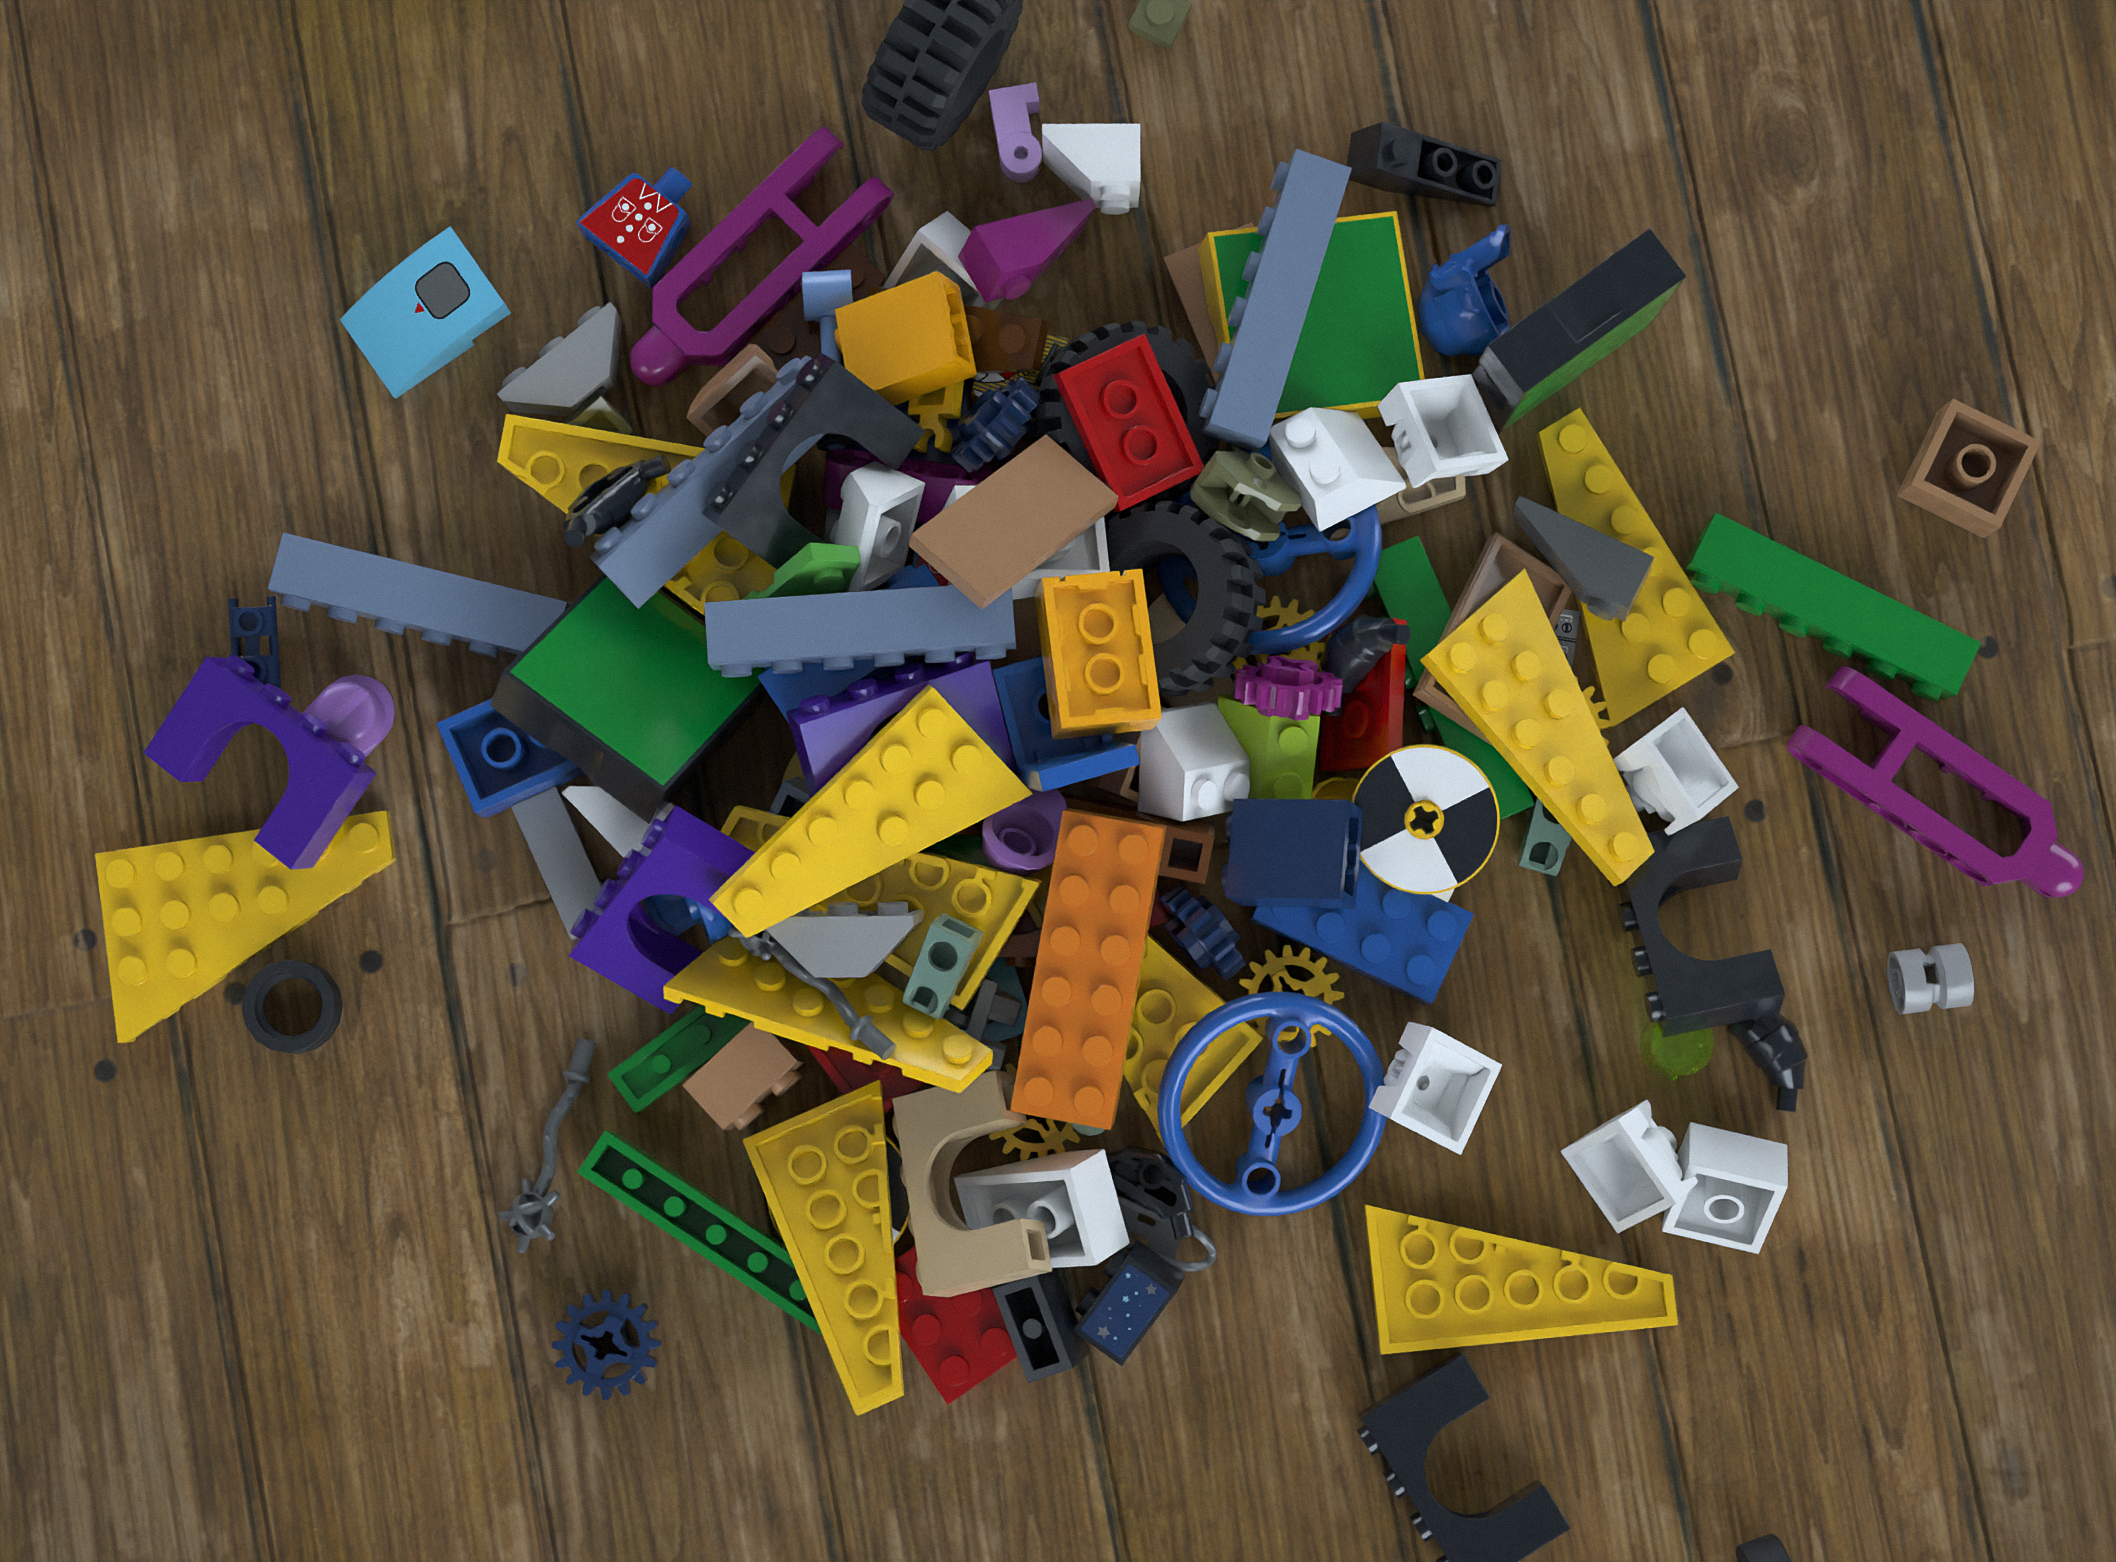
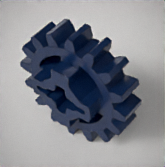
(994, 424)
(1202, 932)
(597, 1364)

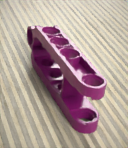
(674, 343)
(2040, 859)

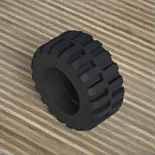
(937, 66)
(1182, 373)
(1226, 589)

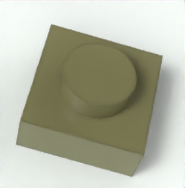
(1160, 20)
(599, 415)

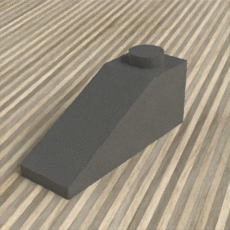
(1592, 564)

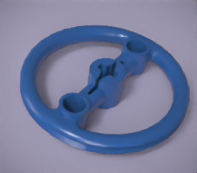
(1293, 541)
(1262, 1196)

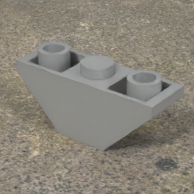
(569, 368)
(846, 939)

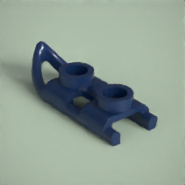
(251, 624)

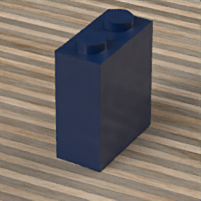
(1293, 853)

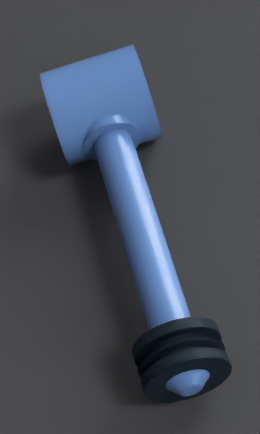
(821, 296)

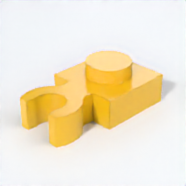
(933, 411)

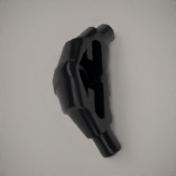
(611, 498)
(1356, 649)
(1779, 1052)
(1155, 1184)

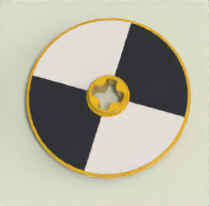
(1462, 831)

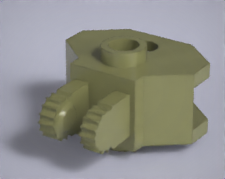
(1244, 493)

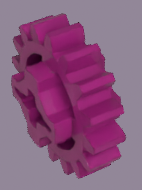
(1288, 688)

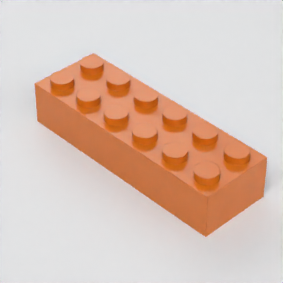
(1088, 968)

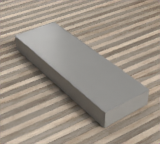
(559, 854)

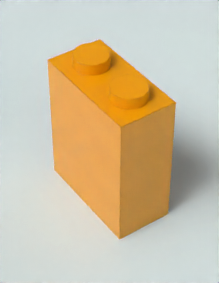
(907, 338)

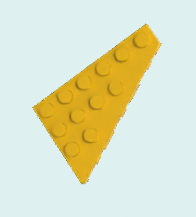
(567, 458)
(206, 905)

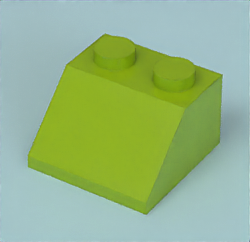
(1278, 749)

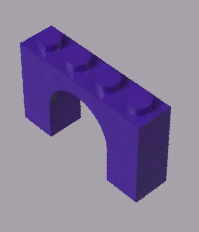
(837, 727)
(323, 774)
(618, 936)

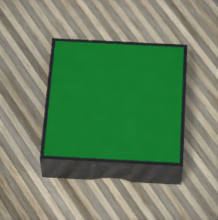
(1576, 329)
(627, 695)

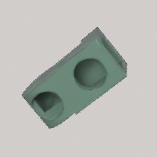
(1543, 841)
(941, 965)

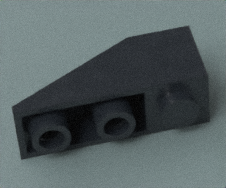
(1421, 166)

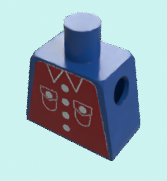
(640, 224)

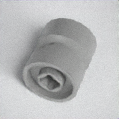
(1947, 976)

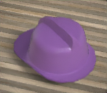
(355, 711)
(1024, 834)

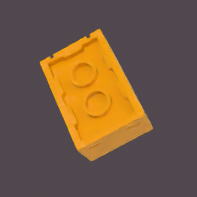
(1097, 654)

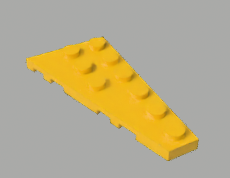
(778, 1002)
(1165, 1009)
(834, 1213)
(1472, 1287)

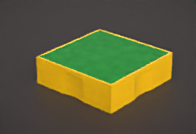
(1358, 322)

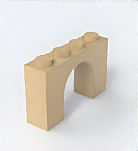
(931, 1133)

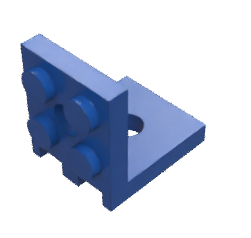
(1037, 757)

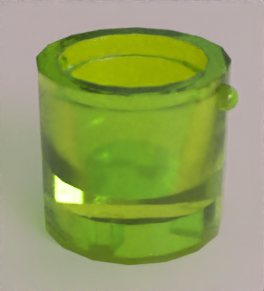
(1678, 1053)

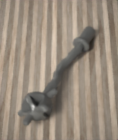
(862, 1028)
(533, 1210)

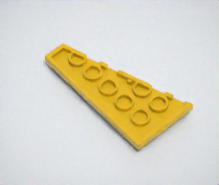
(1669, 627)
(1526, 701)
(892, 799)
(928, 882)

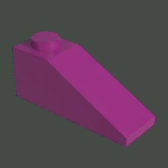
(1015, 251)

